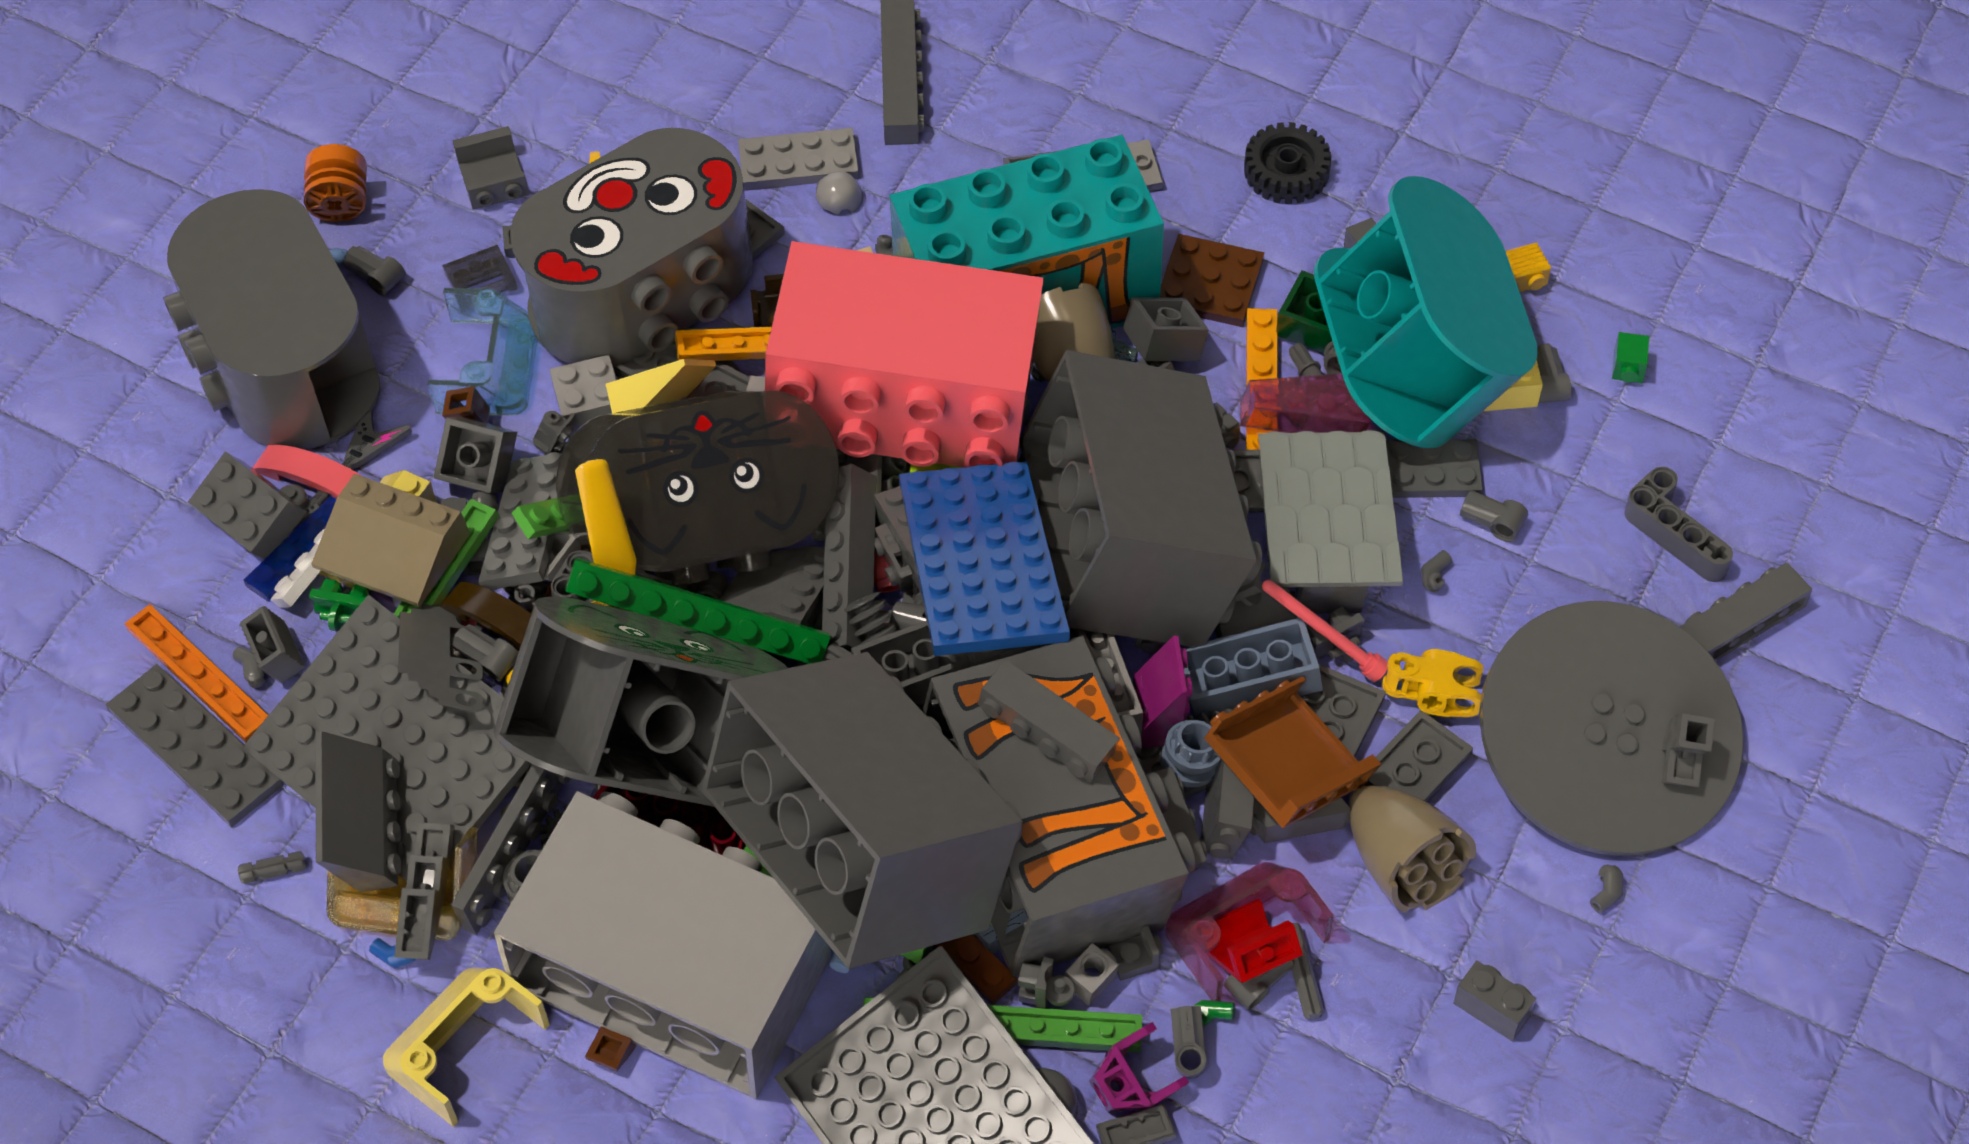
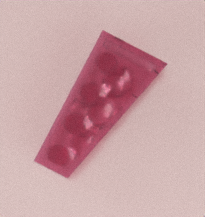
(1301, 405)

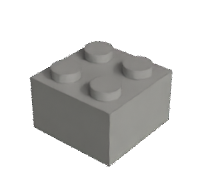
(582, 389)

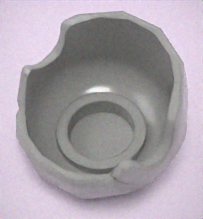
(838, 192)

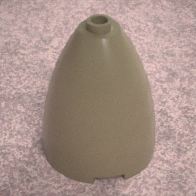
(1071, 322)
(1409, 846)

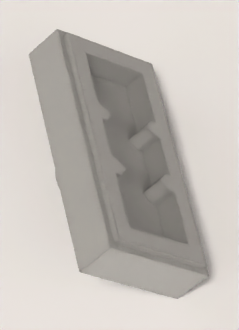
(1146, 163)

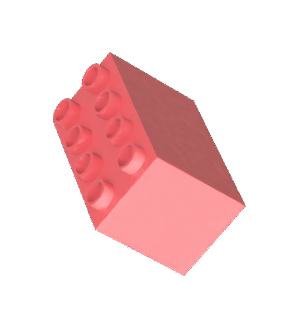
(906, 353)

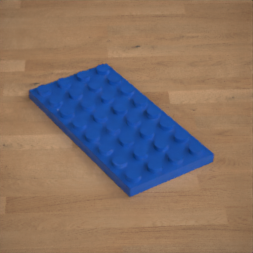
(982, 559)

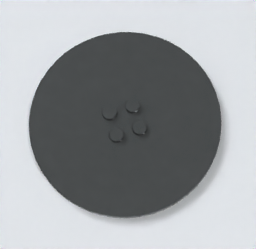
(1582, 721)

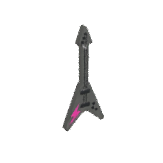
(362, 448)

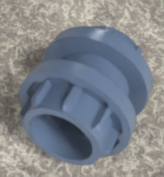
(1190, 753)

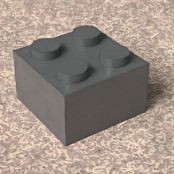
(1165, 329)
(475, 454)

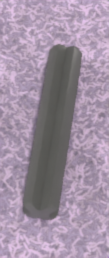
(1306, 981)

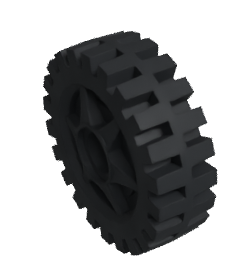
(1287, 163)

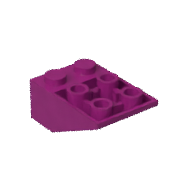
(1163, 692)

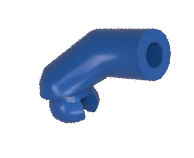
(386, 953)

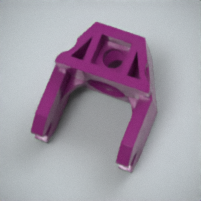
(1130, 1093)

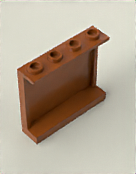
(1287, 754)

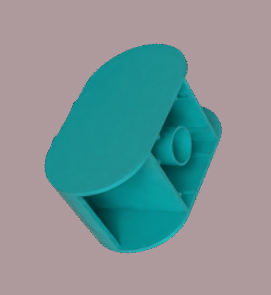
(1426, 315)

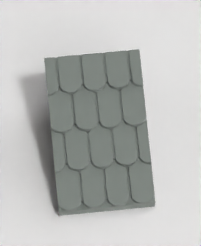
(1329, 516)

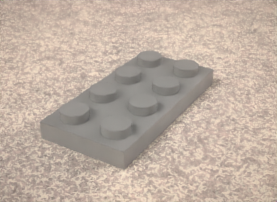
(796, 158)

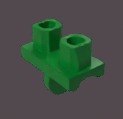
(335, 605)

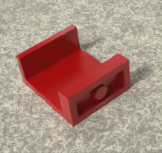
(1251, 945)

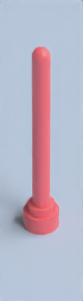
(1372, 665)

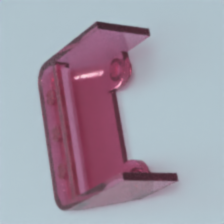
(1195, 931)

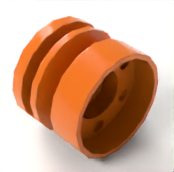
(335, 182)

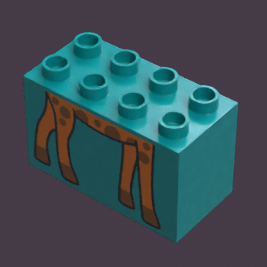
(1049, 217)

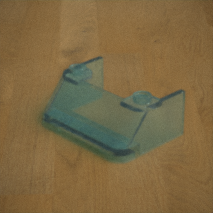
(508, 372)

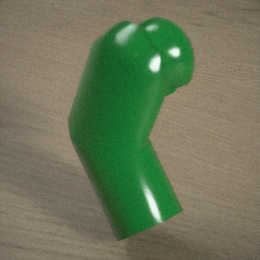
(1216, 1009)

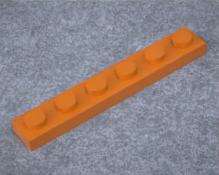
(196, 672)

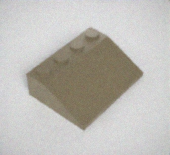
(389, 540)

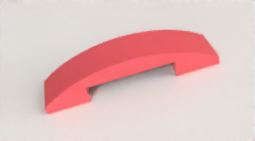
(304, 467)

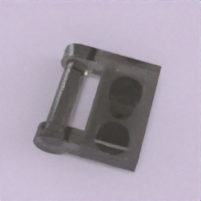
(481, 268)

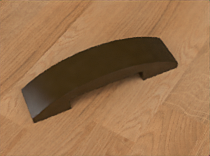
(489, 610)

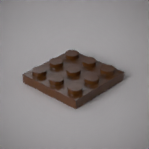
(1213, 278)

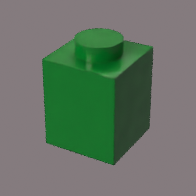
(1630, 357)

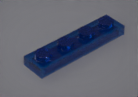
(282, 559)

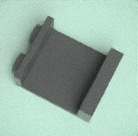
(490, 168)

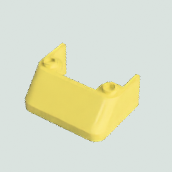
(412, 1055)

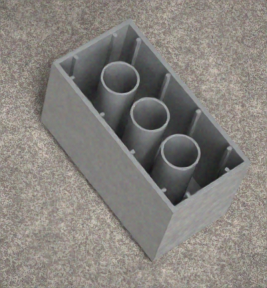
(663, 941)

